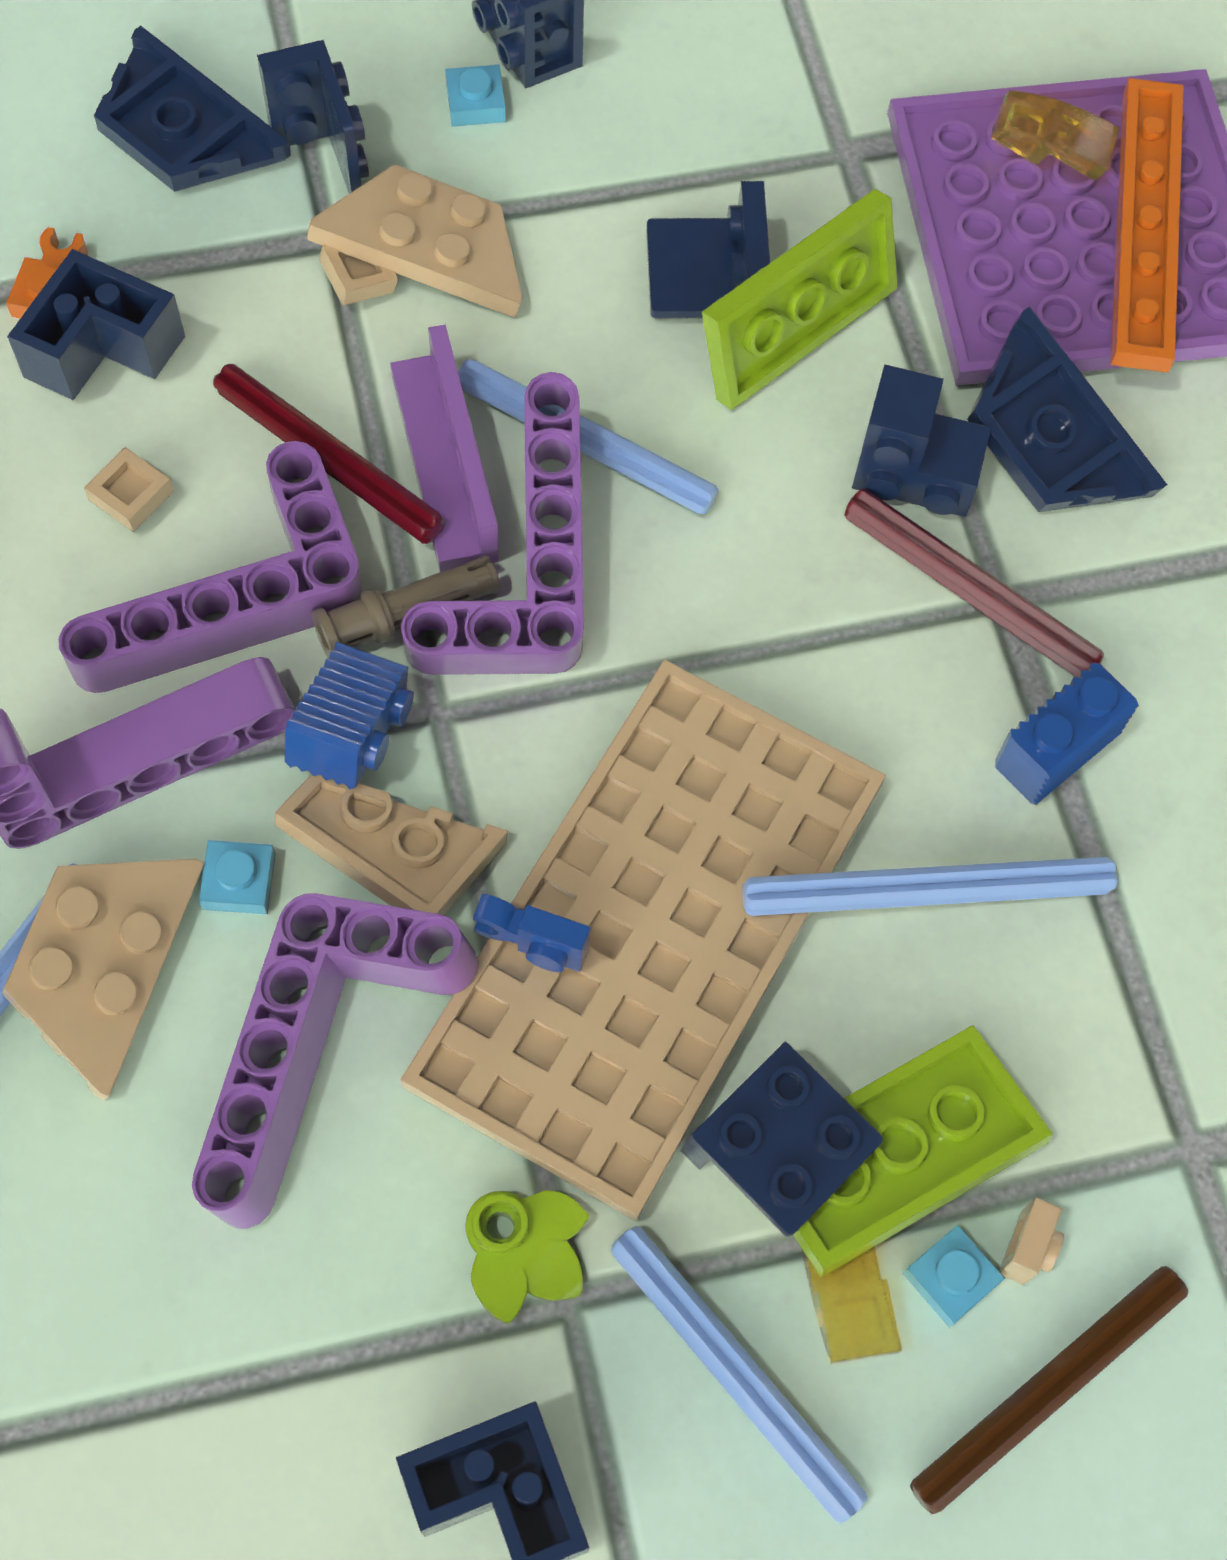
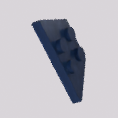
(181, 120)
(1055, 427)

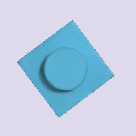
(475, 95)
(237, 877)
(953, 1276)

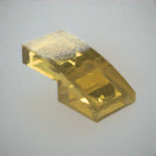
(1045, 126)
(854, 1309)

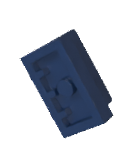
(534, 35)
(308, 103)
(706, 258)
(784, 1139)

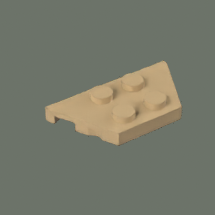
(427, 236)
(98, 958)

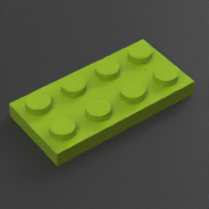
(801, 299)
(944, 1130)

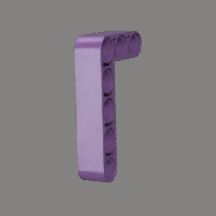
(546, 551)
(232, 592)
(136, 751)
(304, 1029)

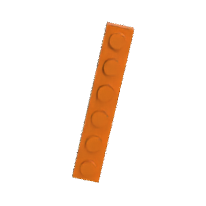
(1147, 226)

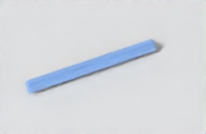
(928, 886)

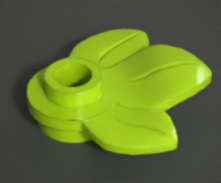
(532, 1258)

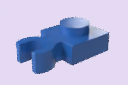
(544, 937)

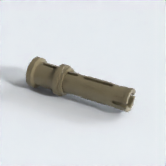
(379, 615)

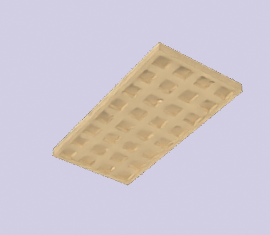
(616, 1060)

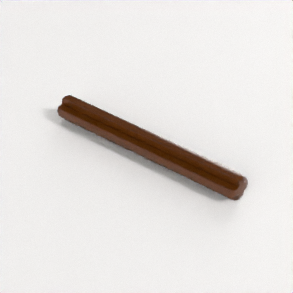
(1048, 1390)

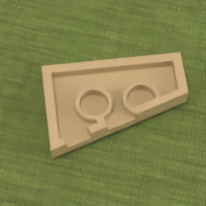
(389, 847)

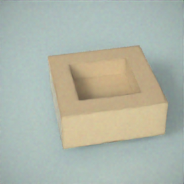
(354, 278)
(129, 489)
(1033, 1242)

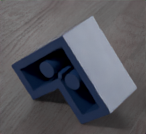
(91, 315)
(919, 453)
(498, 1467)

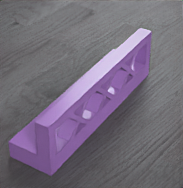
(446, 453)

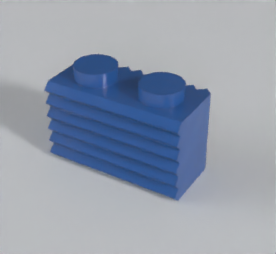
(347, 716)
(1065, 733)

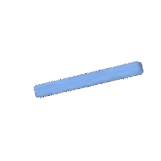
(596, 441)
(739, 1375)

